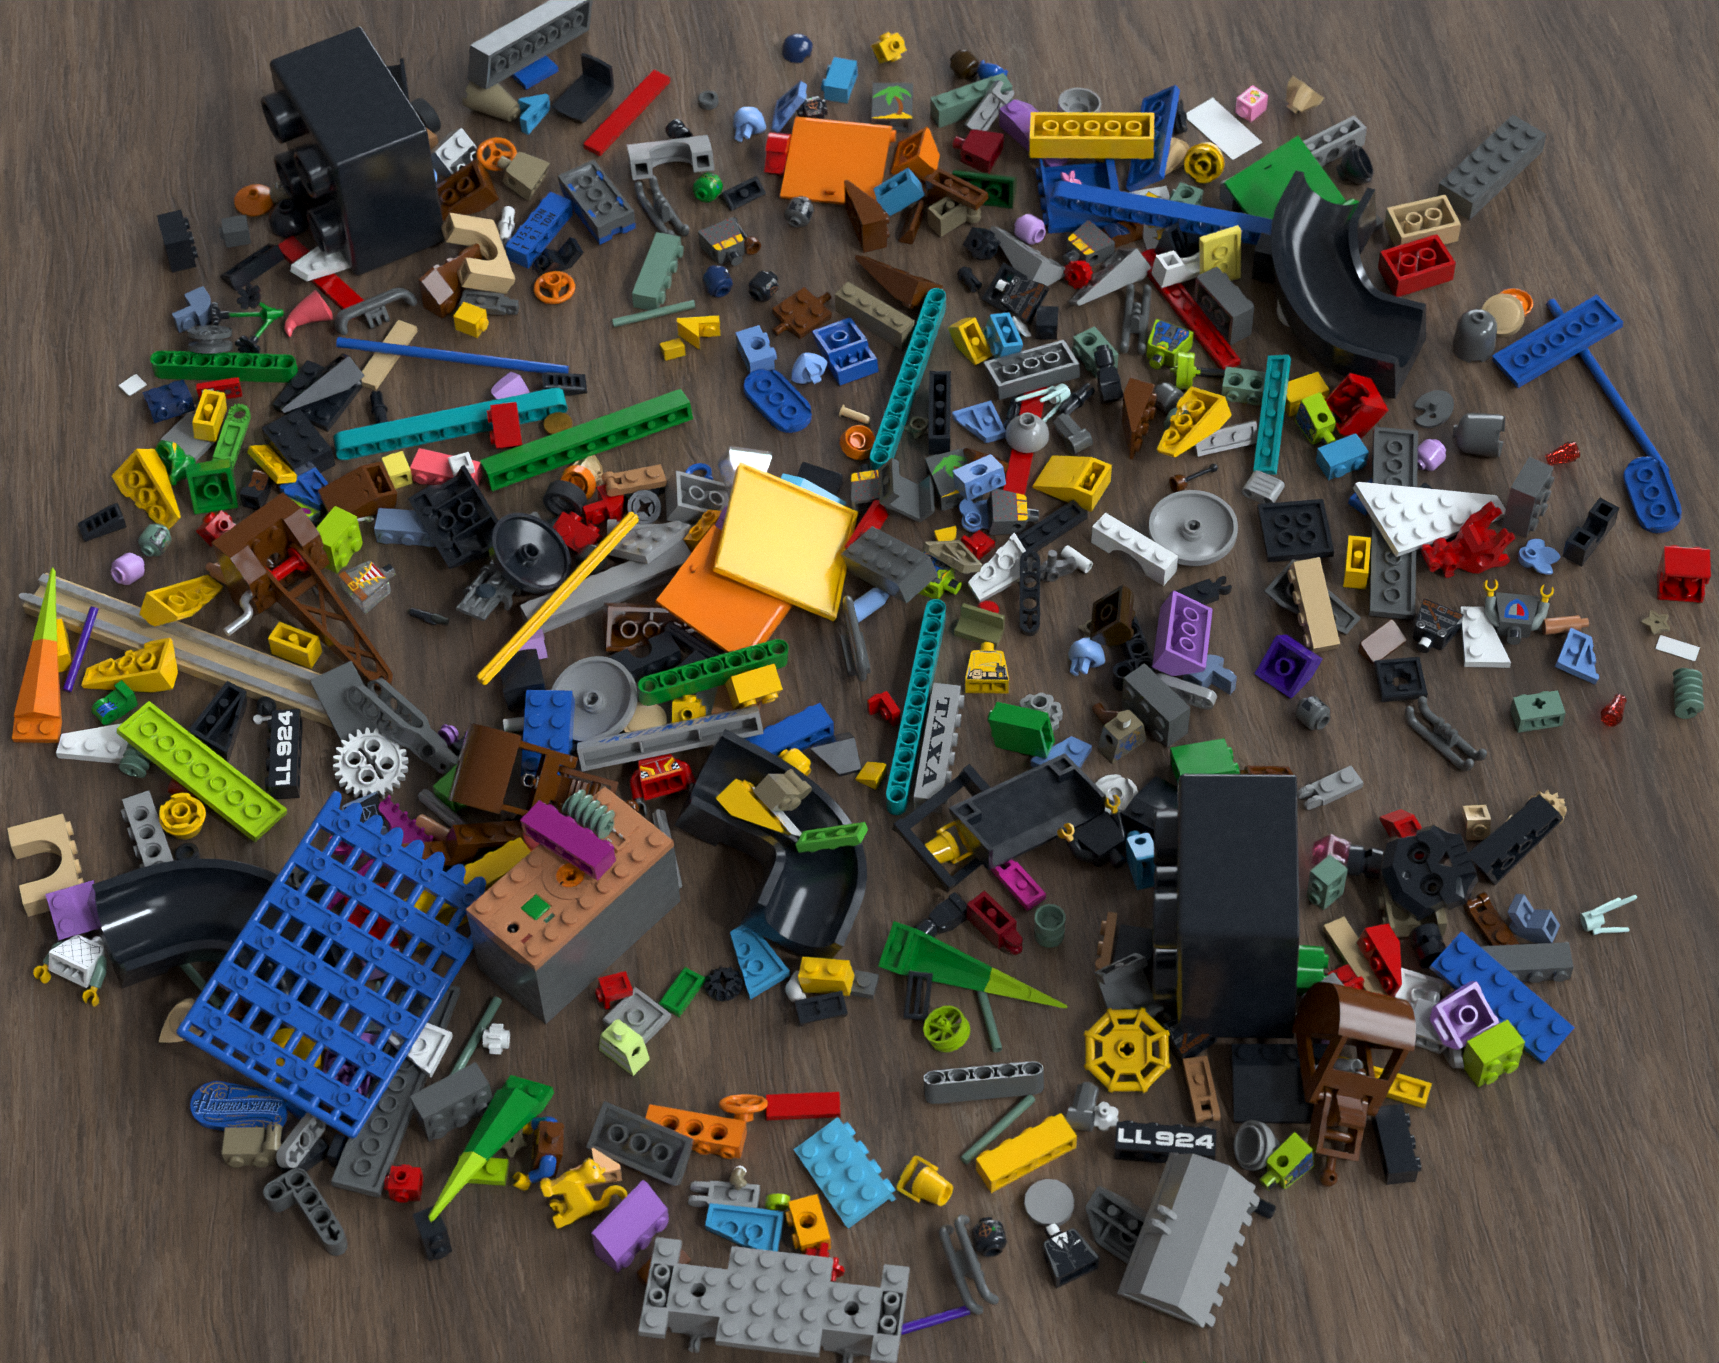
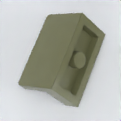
(980, 625)

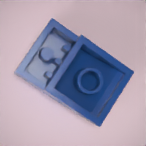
(845, 351)

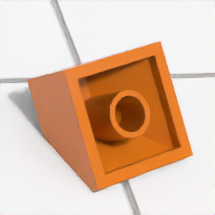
(917, 153)

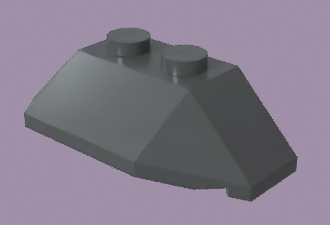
(1115, 1222)

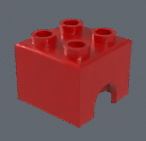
(1357, 405)
(1683, 574)

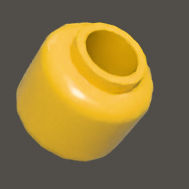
(797, 760)

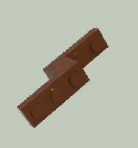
(943, 184)
(467, 838)

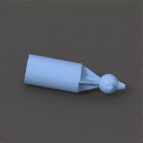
(869, 603)

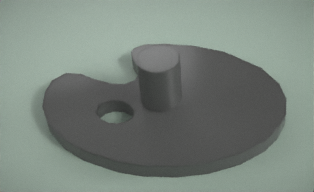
(1434, 403)

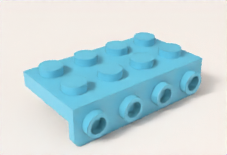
(845, 1172)

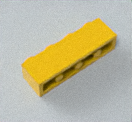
(1025, 1152)

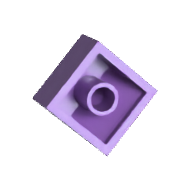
(71, 910)

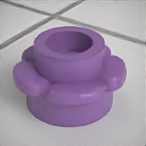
(449, 734)

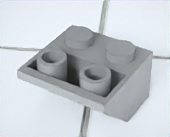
(453, 153)

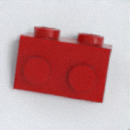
(575, 533)

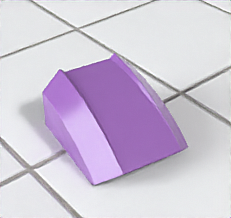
(1462, 1016)

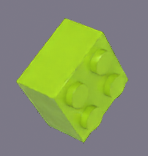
(340, 537)
(1493, 1053)

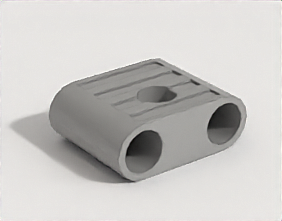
(1263, 487)

